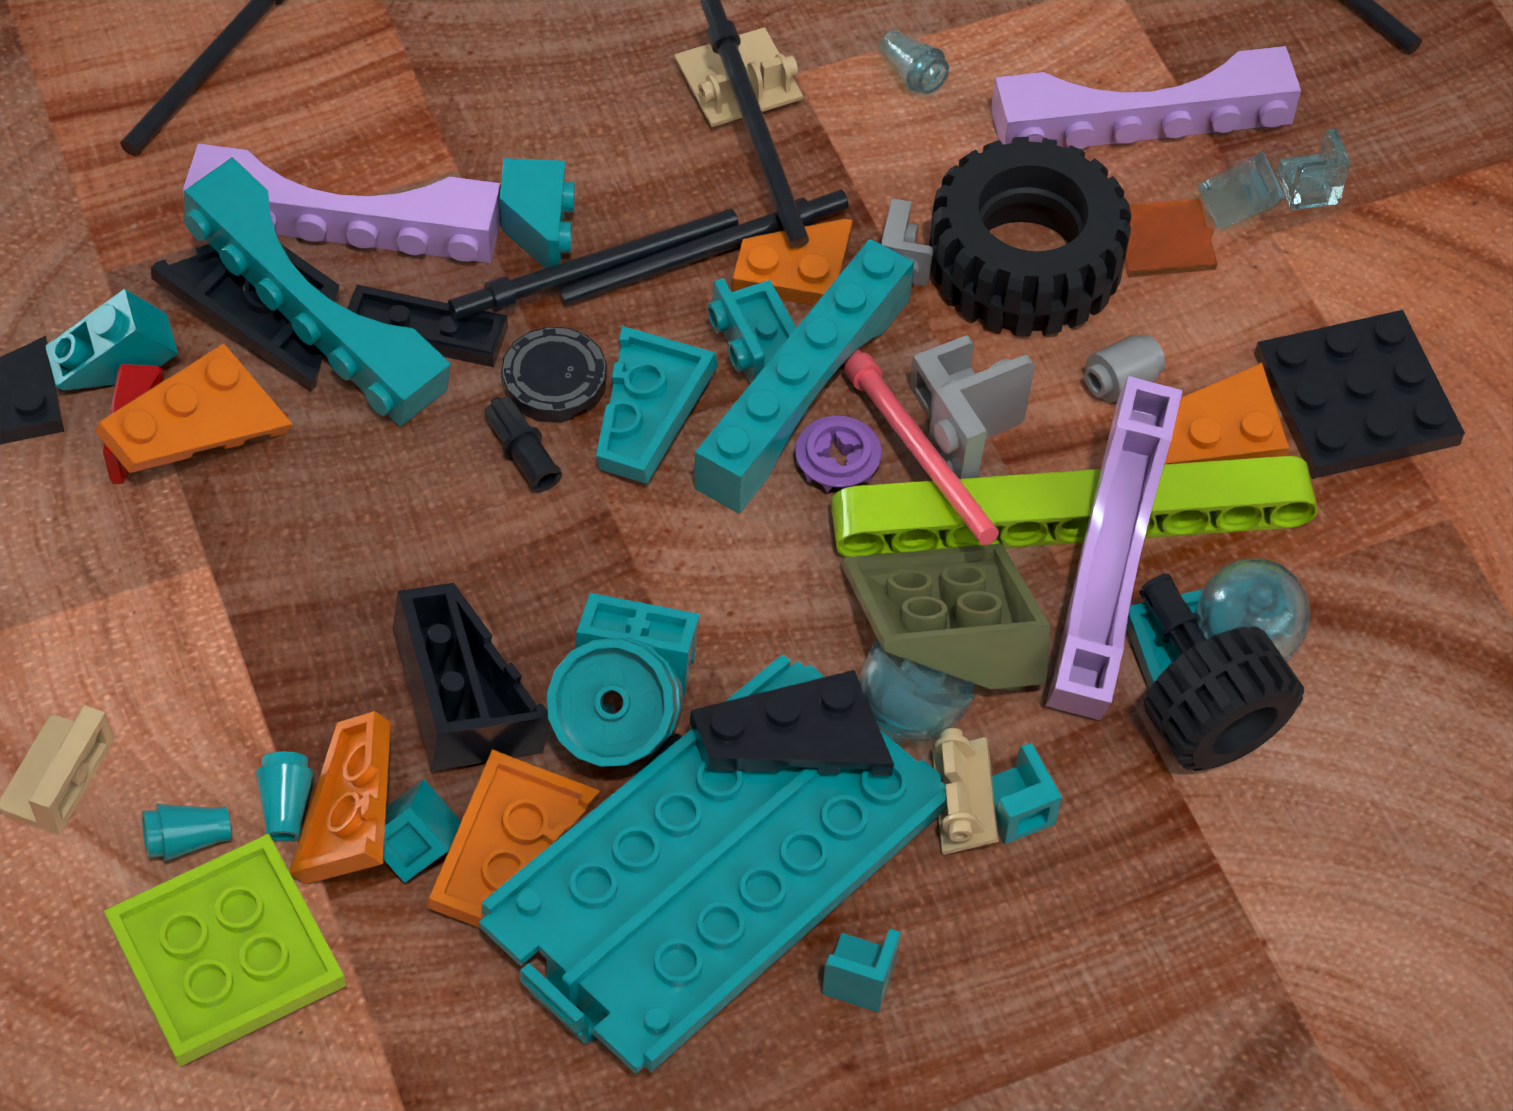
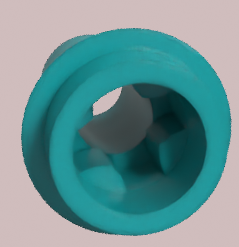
(284, 792)
(183, 829)

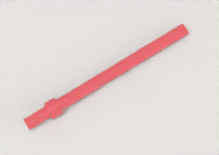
(866, 377)

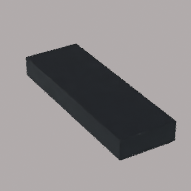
(467, 339)

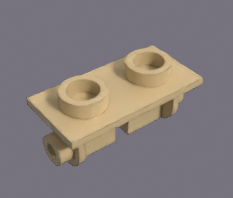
(969, 791)

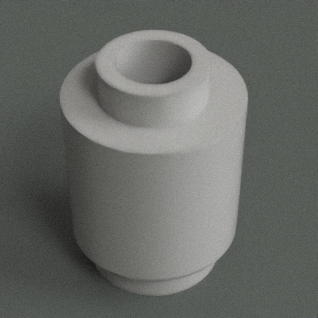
(1111, 366)

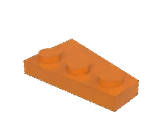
(192, 411)
(349, 803)

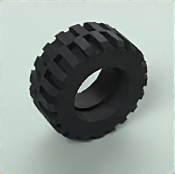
(1041, 187)

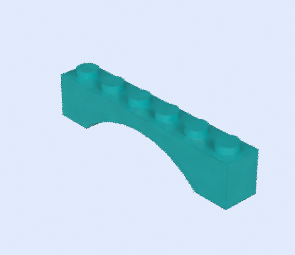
(386, 361)
(757, 427)

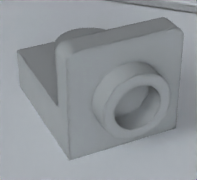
(901, 238)

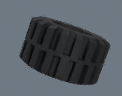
(1223, 698)

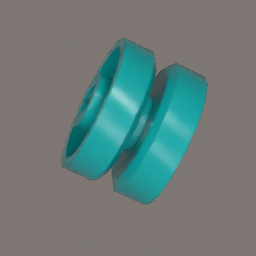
(590, 725)

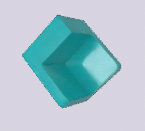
(1025, 797)
(417, 830)
(861, 970)

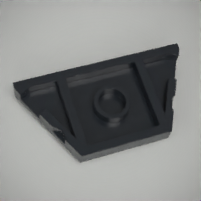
(237, 309)

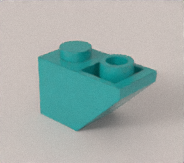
(535, 205)
(112, 335)

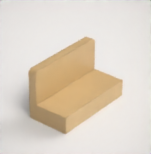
(57, 770)

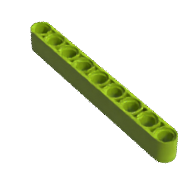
(1058, 506)

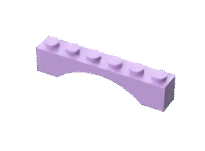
(1244, 93)
(443, 219)
(1112, 548)

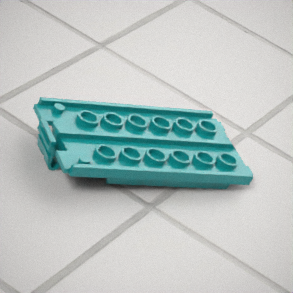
(698, 884)

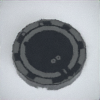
(554, 373)

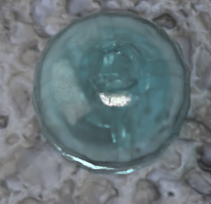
(1259, 596)
(911, 697)

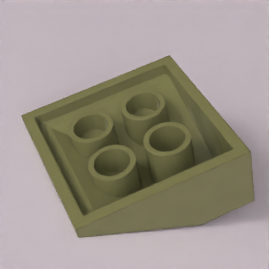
(955, 613)

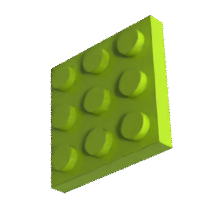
(224, 949)

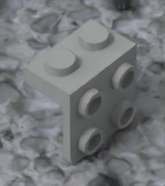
(979, 408)

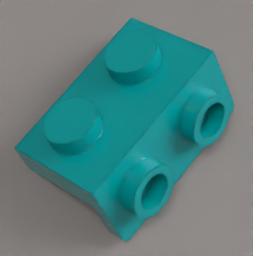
(752, 323)

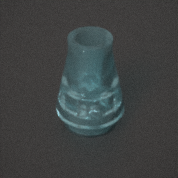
(916, 62)

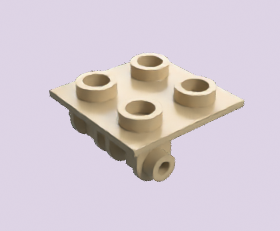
(767, 69)

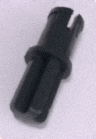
(522, 444)
(1172, 613)

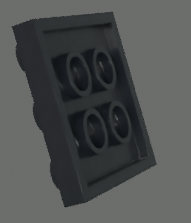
(1358, 394)

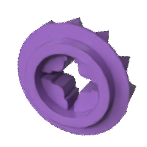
(851, 438)

